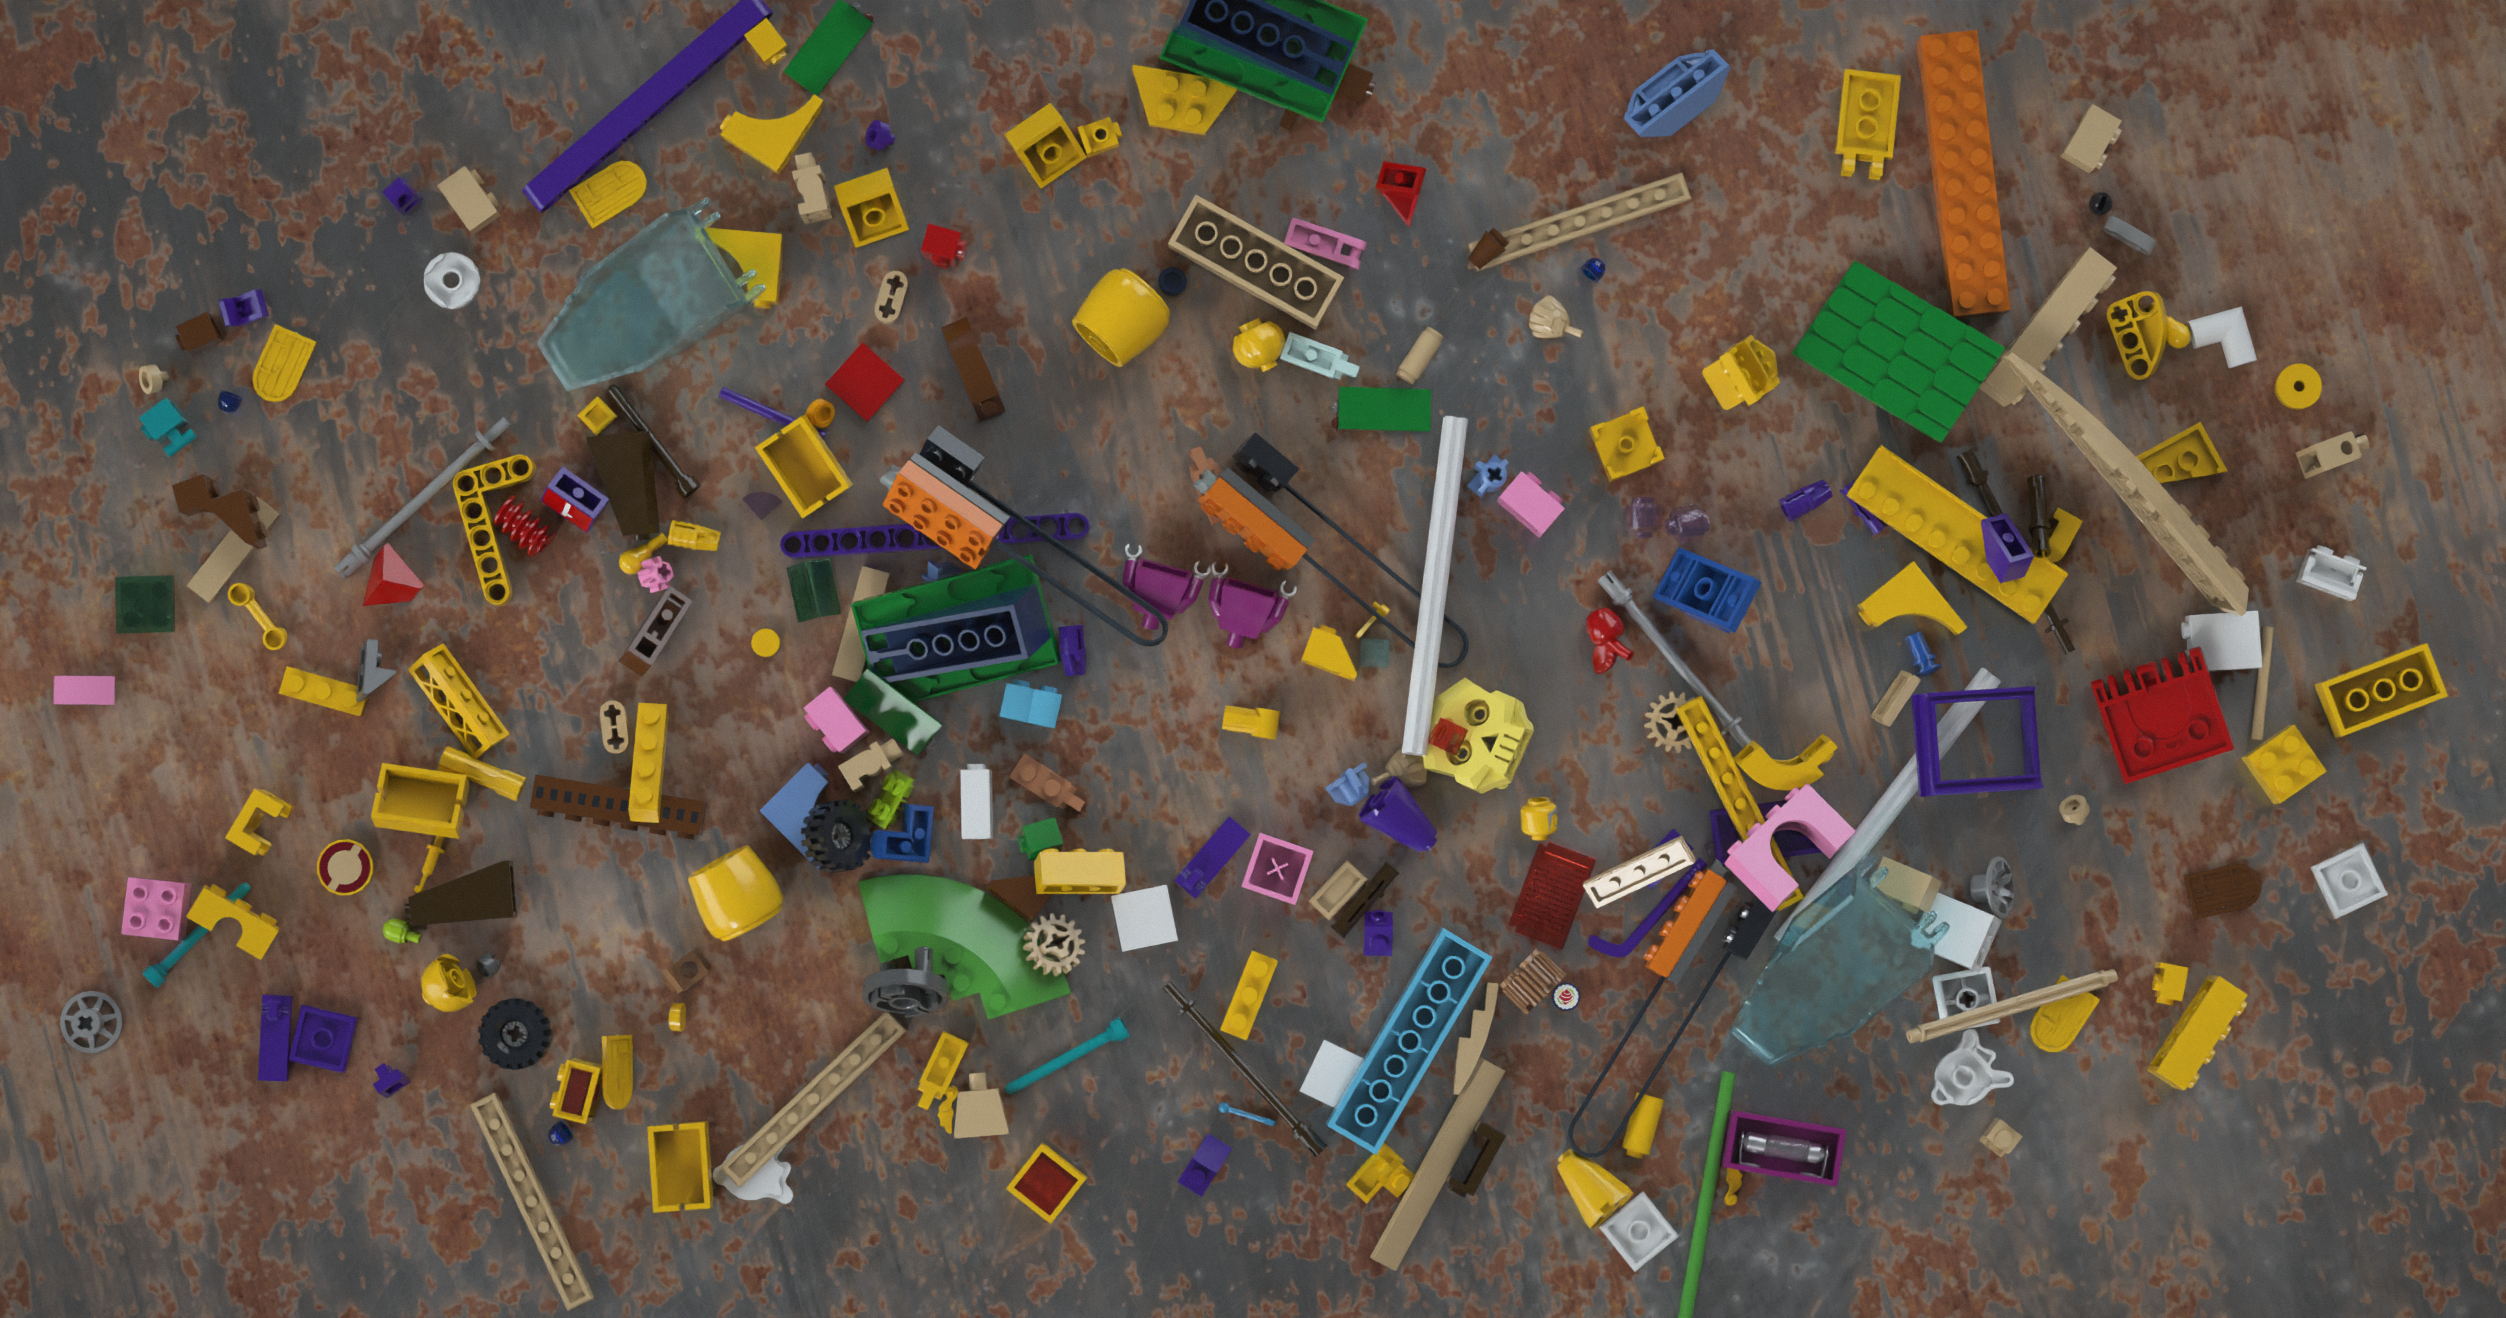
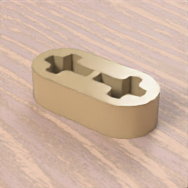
(898, 298)
(607, 727)

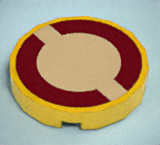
(345, 867)

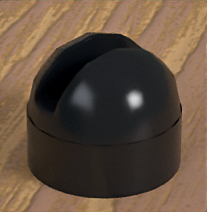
(2095, 200)

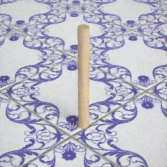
(2262, 684)

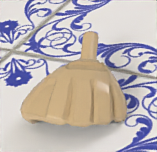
(1551, 320)
(1406, 768)

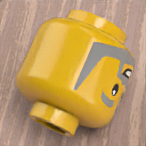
(1539, 818)

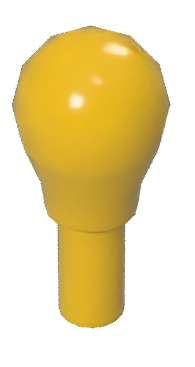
(2177, 333)
(631, 559)

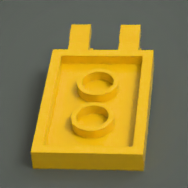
(1867, 120)

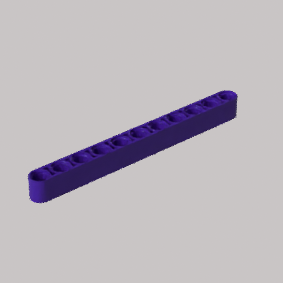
(645, 104)
(921, 541)

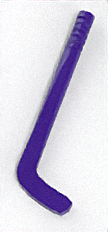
(1633, 940)

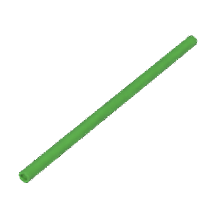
(1707, 1195)

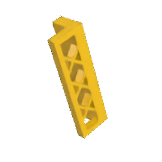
(461, 698)

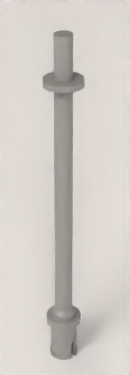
(361, 553)
(1623, 598)

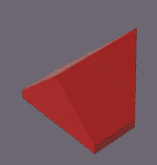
(1401, 187)
(391, 580)

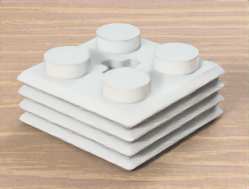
(1952, 985)

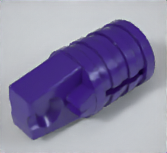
(1805, 500)
(1073, 649)

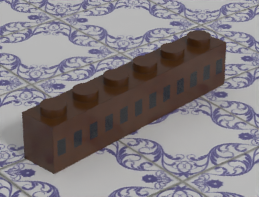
(611, 804)

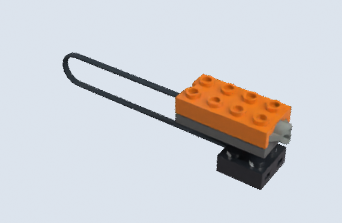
(936, 500)
(1269, 529)
(1677, 949)

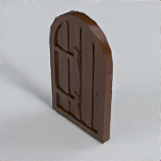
(2222, 890)

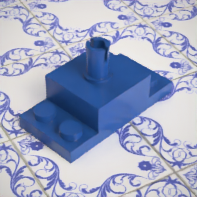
(1707, 590)

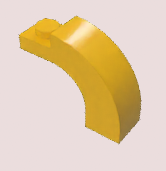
(1786, 773)

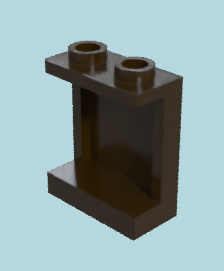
(1481, 1164)

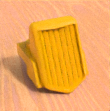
(1743, 373)

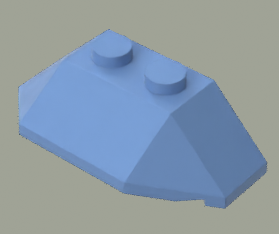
(1677, 94)

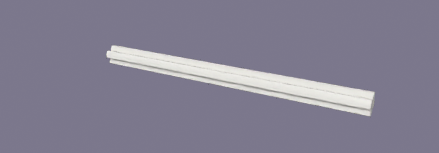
(1434, 586)
(1894, 798)

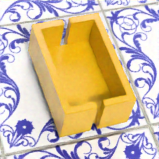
(804, 466)
(420, 800)
(680, 1166)

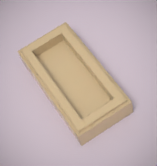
(1895, 698)
(1338, 890)

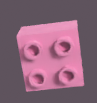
(1531, 503)
(835, 720)
(1277, 868)
(156, 908)

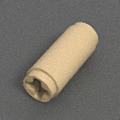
(1420, 355)

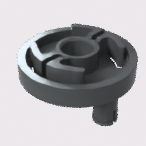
(906, 989)

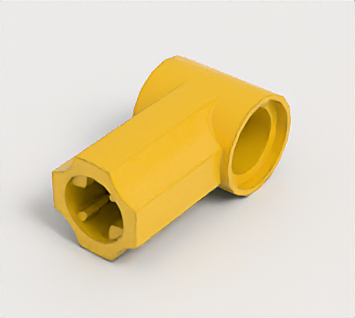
(1257, 722)

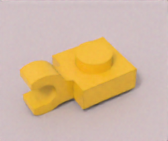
(1394, 1176)

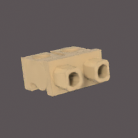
(810, 182)
(870, 763)

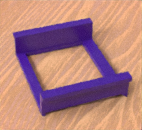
(1927, 743)

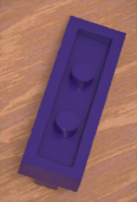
(1212, 857)
(275, 1038)

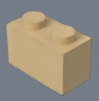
(2091, 139)
(469, 199)
(1908, 886)

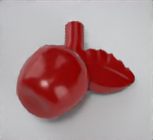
(1604, 630)

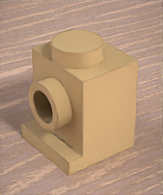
(2000, 1137)

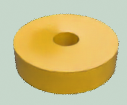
(2285, 386)

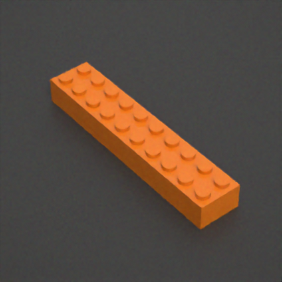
(1963, 174)

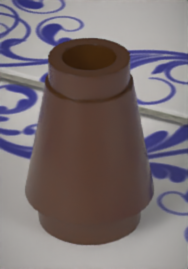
(1488, 248)

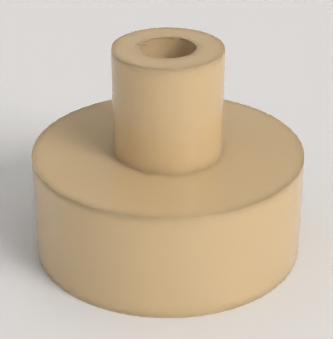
(152, 379)
(2074, 809)

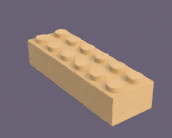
(1255, 262)
(2050, 323)

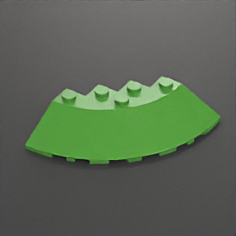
(971, 935)

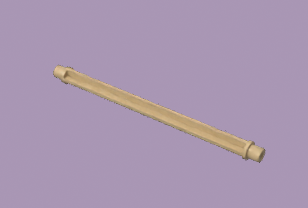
(2011, 1006)

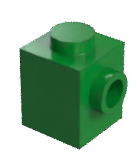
(1038, 837)

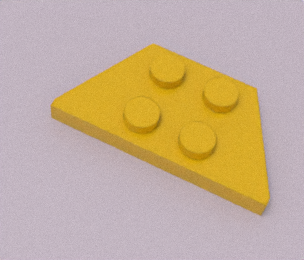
(1181, 99)

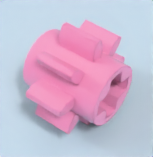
(655, 574)

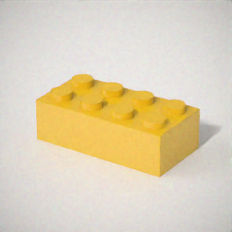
(2381, 690)
(2198, 1032)

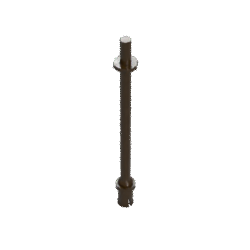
(1978, 479)
(1300, 1129)

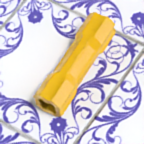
(501, 781)

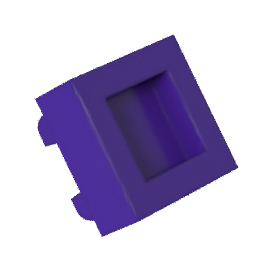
(390, 1080)

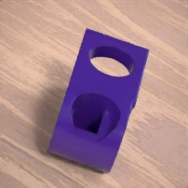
(402, 195)

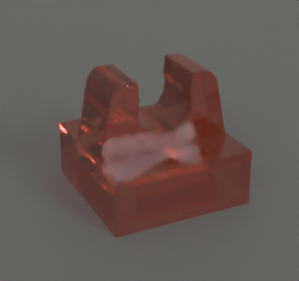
(1448, 736)

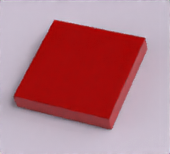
(865, 382)

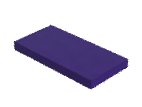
(1789, 841)

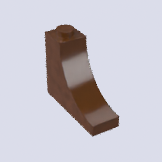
(1354, 86)

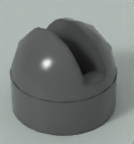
(487, 965)

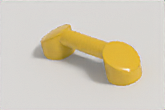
(243, 594)

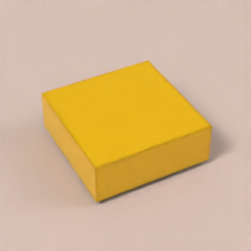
(597, 416)

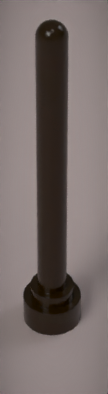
(685, 483)

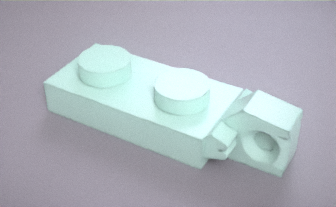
(1317, 357)

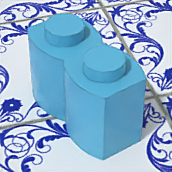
(1030, 704)

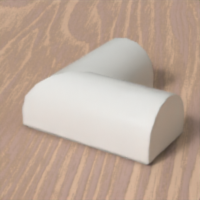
(2229, 329)

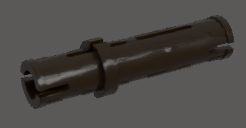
(2039, 526)
(1365, 899)

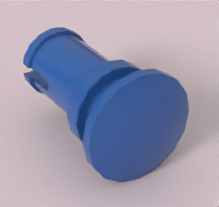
(1922, 655)

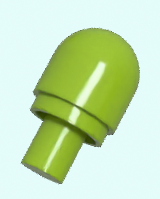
(400, 931)

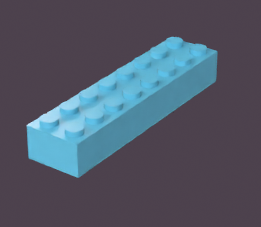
(1408, 1040)

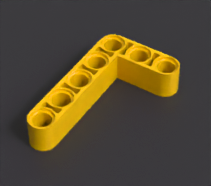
(484, 522)

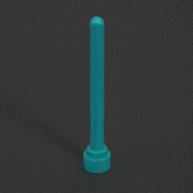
(156, 973)
(1115, 1031)

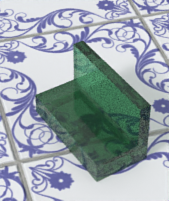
(813, 590)

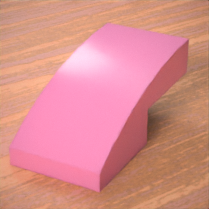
(84, 690)

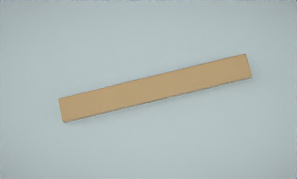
(1591, 218)
(813, 1099)
(1437, 1164)
(532, 1201)

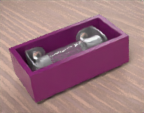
(1783, 1147)

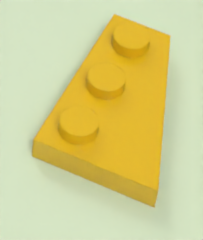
(2183, 456)

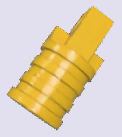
(693, 536)

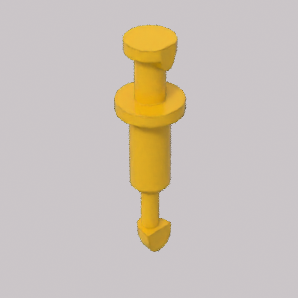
(430, 862)

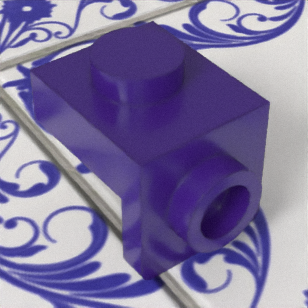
(244, 308)
(1378, 933)

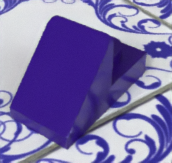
(1204, 1165)

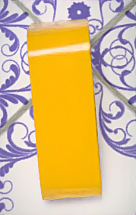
(2148, 327)

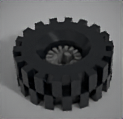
(853, 836)
(505, 1017)

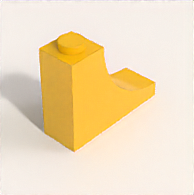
(771, 140)
(757, 252)
(1909, 594)

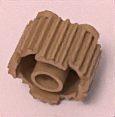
(1533, 981)

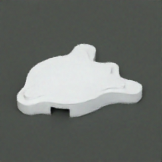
(1966, 1073)
(767, 1182)

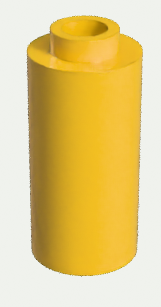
(1642, 1126)

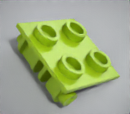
(883, 809)

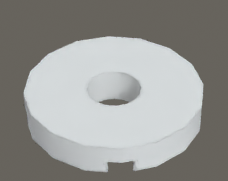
(463, 292)

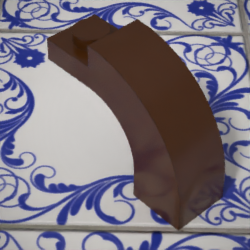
(973, 369)

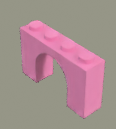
(1802, 813)

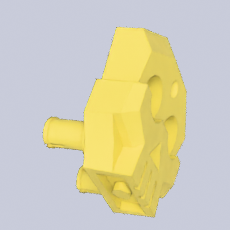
(1503, 722)

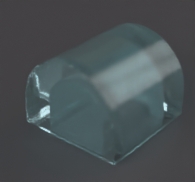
(1374, 652)

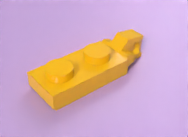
(941, 1068)

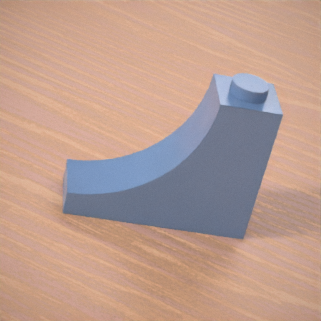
(794, 802)

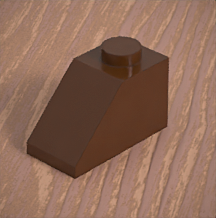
(1019, 895)

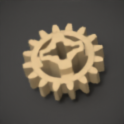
(1656, 717)
(1048, 935)

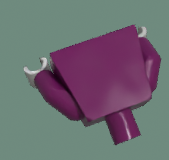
(1161, 585)
(1245, 607)

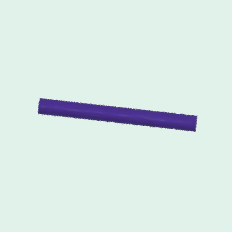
(760, 408)

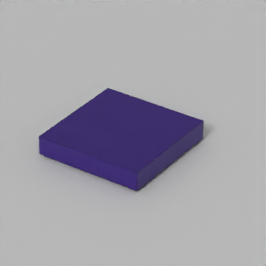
(323, 1038)

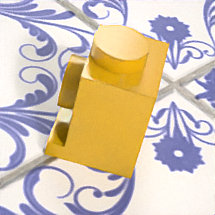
(1094, 145)
(2169, 983)

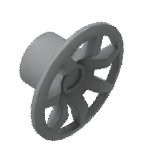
(1990, 887)
(90, 1022)

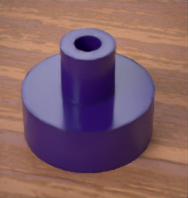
(879, 135)

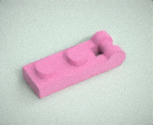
(1324, 243)

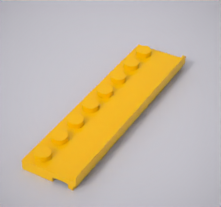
(1948, 531)

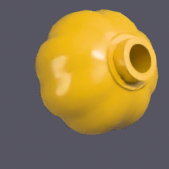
(1259, 344)

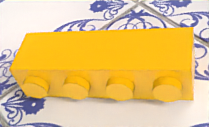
(648, 762)

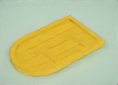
(610, 192)
(282, 364)
(2059, 1022)
(617, 1070)

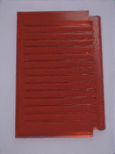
(1551, 894)

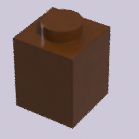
(198, 334)

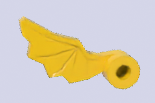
(1382, 609)
(946, 1111)
(1734, 1181)

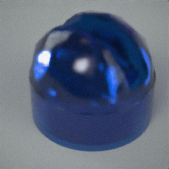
(1593, 269)
(228, 401)
(560, 1134)

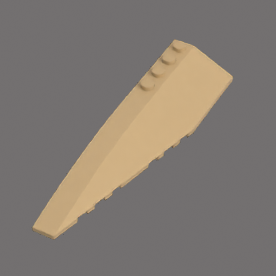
(2141, 493)

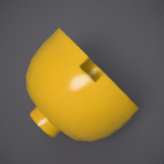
(446, 985)

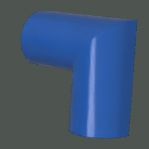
(912, 843)

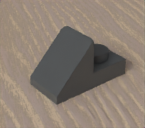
(369, 676)

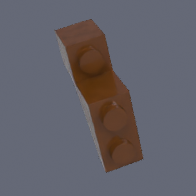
(235, 509)

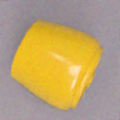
(1121, 316)
(735, 893)

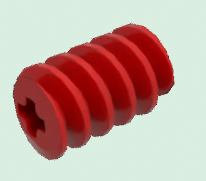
(522, 527)

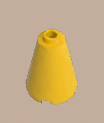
(1592, 1188)

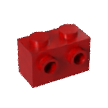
(943, 246)

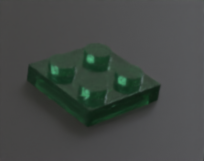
(145, 604)

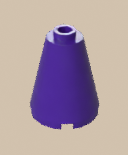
(1399, 816)

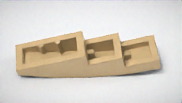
(1470, 1048)

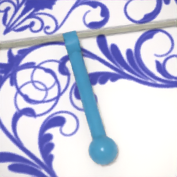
(1224, 1108)

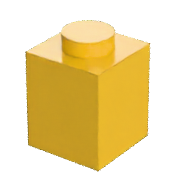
(767, 43)

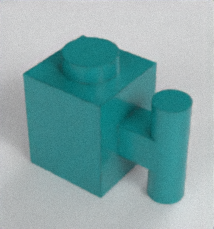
(164, 422)

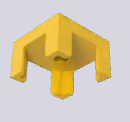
(1626, 444)
(252, 816)

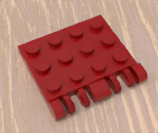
(2163, 721)

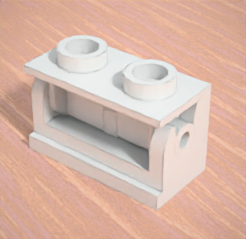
(2331, 573)

